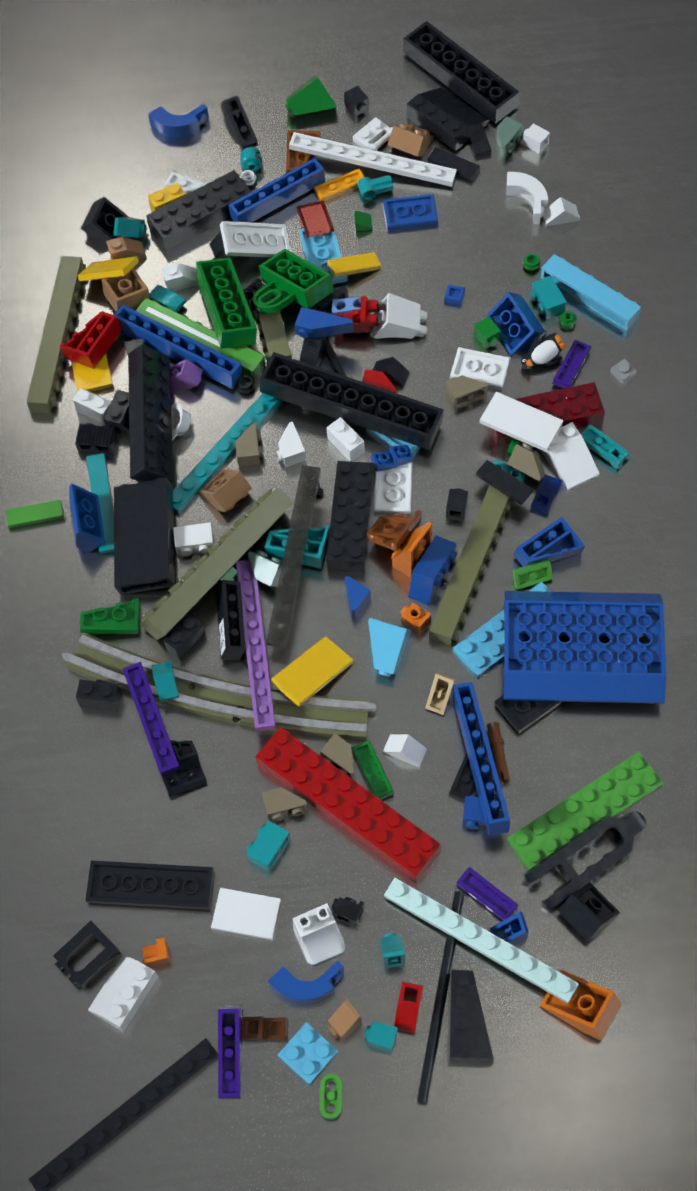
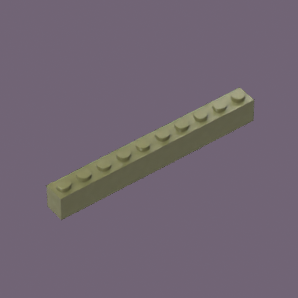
(56, 331)
(469, 567)

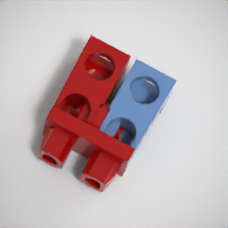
(359, 311)

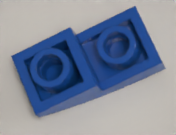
(393, 458)

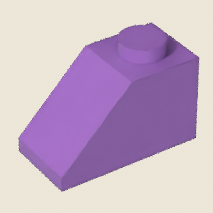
(185, 375)

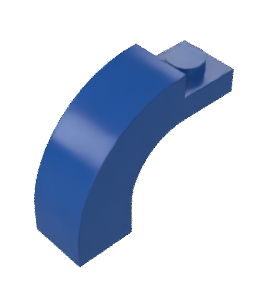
(178, 125)
(306, 991)

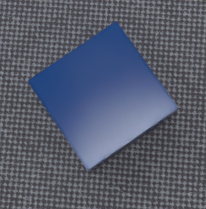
(454, 294)

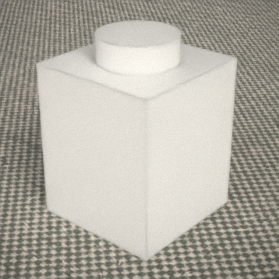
(536, 138)

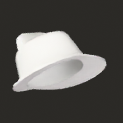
(180, 420)

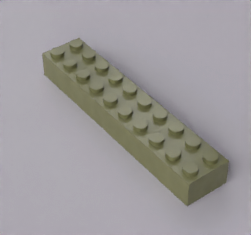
(215, 564)

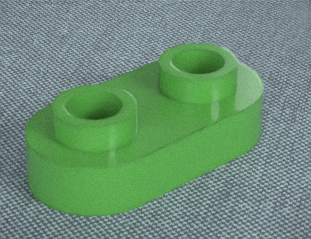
(331, 1097)

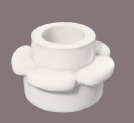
(248, 177)

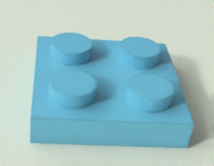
(307, 1053)

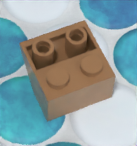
(409, 139)

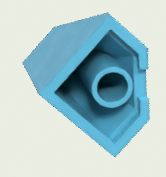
(387, 645)

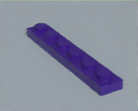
(151, 718)

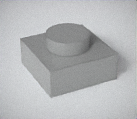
(623, 371)

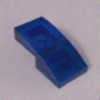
(546, 494)

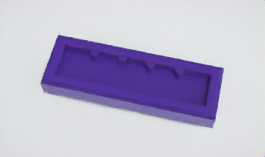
(572, 364)
(487, 894)

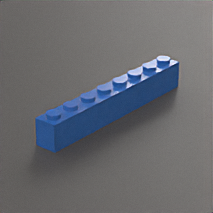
(179, 346)
(481, 759)

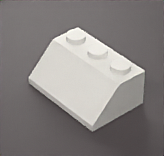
(123, 992)

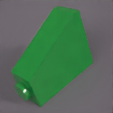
(309, 98)

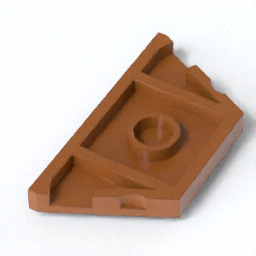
(393, 529)

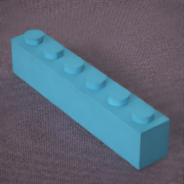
(591, 292)

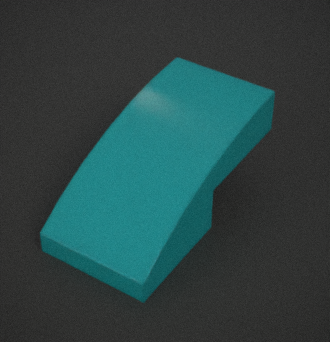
(167, 298)

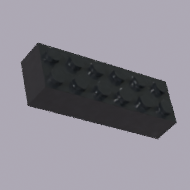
(196, 210)
(350, 516)

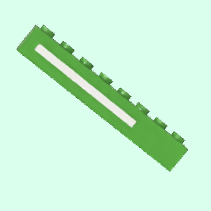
(251, 361)

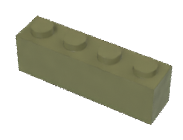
(273, 333)

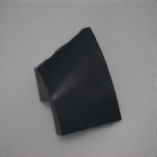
(190, 772)

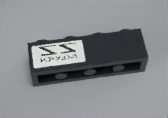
(230, 620)

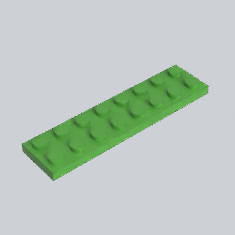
(601, 798)

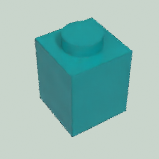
(381, 1036)

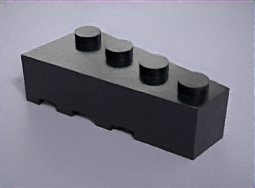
(467, 1024)

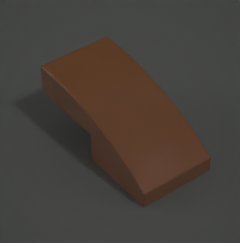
(264, 1028)

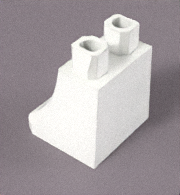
(399, 318)
(318, 935)

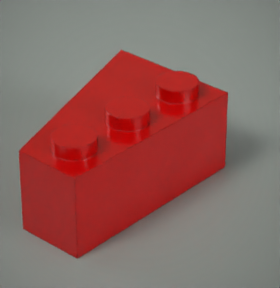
(93, 341)

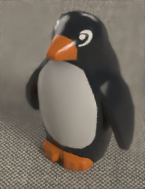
(543, 350)

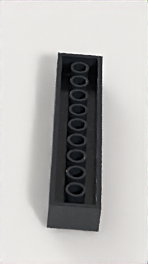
(351, 400)

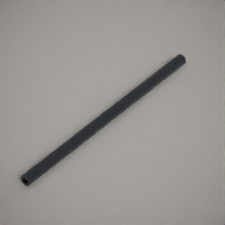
(439, 1005)

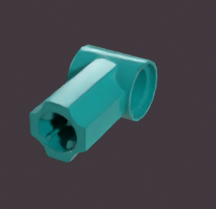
(369, 188)

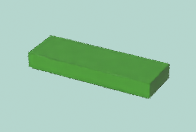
(34, 514)

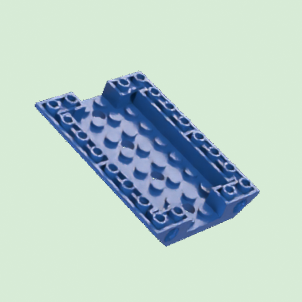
(584, 666)

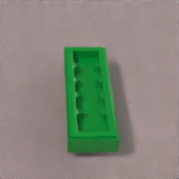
(372, 770)

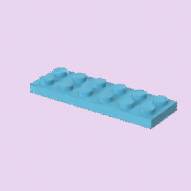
(484, 646)

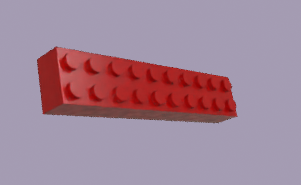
(348, 804)

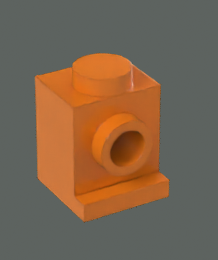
(418, 622)

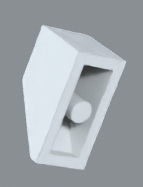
(179, 276)
(290, 447)

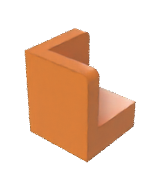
(156, 954)

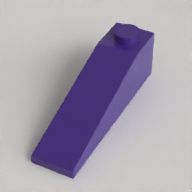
(229, 1051)

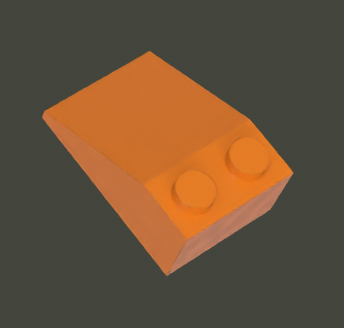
(412, 549)
(589, 1009)

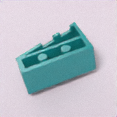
(315, 547)

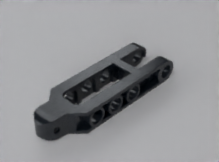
(627, 825)

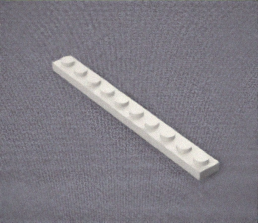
(372, 159)

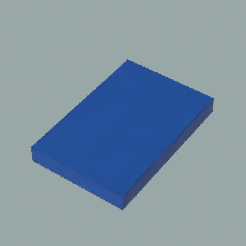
(410, 212)

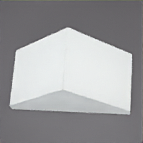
(561, 212)
(405, 749)

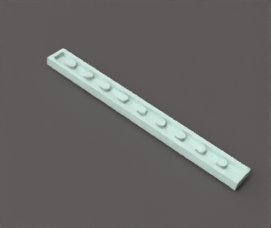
(482, 940)

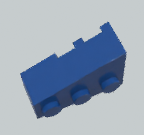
(550, 544)
(431, 569)

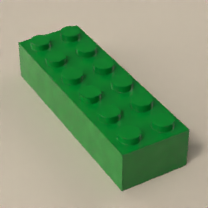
(226, 303)

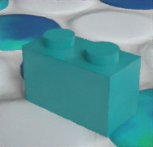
(548, 297)
(268, 845)

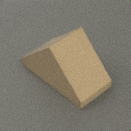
(440, 693)

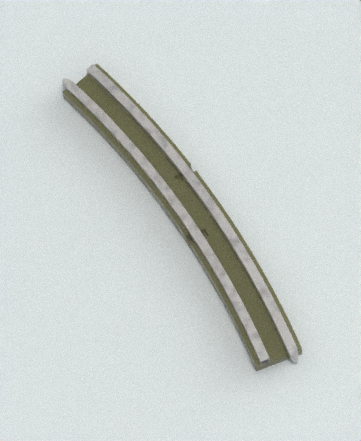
(223, 698)

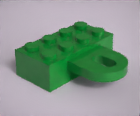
(290, 280)

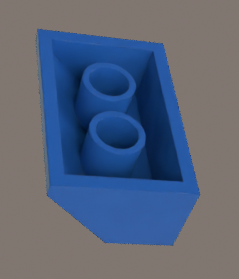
(516, 323)
(86, 518)

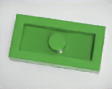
(532, 574)

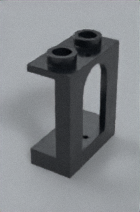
(83, 976)

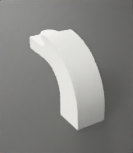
(529, 188)

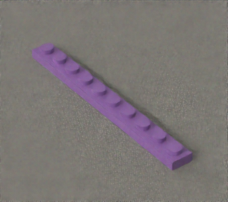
(255, 648)

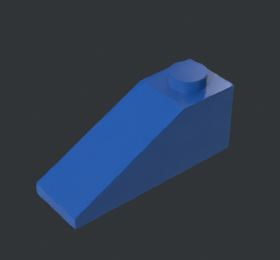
(320, 324)

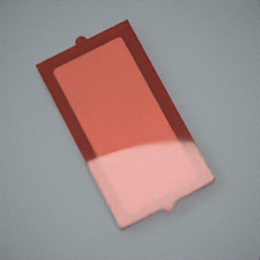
(315, 218)

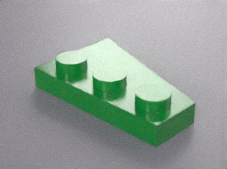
(111, 620)

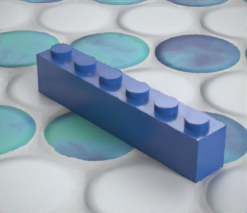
(277, 192)

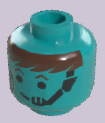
(251, 159)

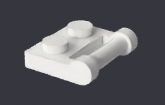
(371, 133)

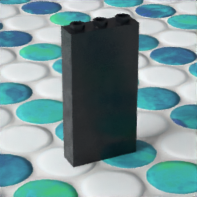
(143, 536)

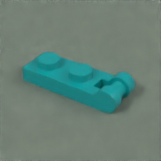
(604, 446)

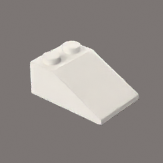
(570, 458)

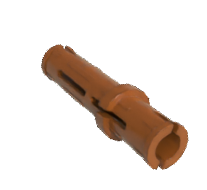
(496, 744)

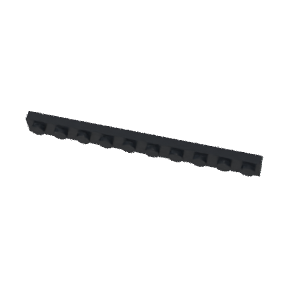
(124, 1117)

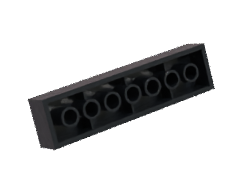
(461, 72)
(150, 415)

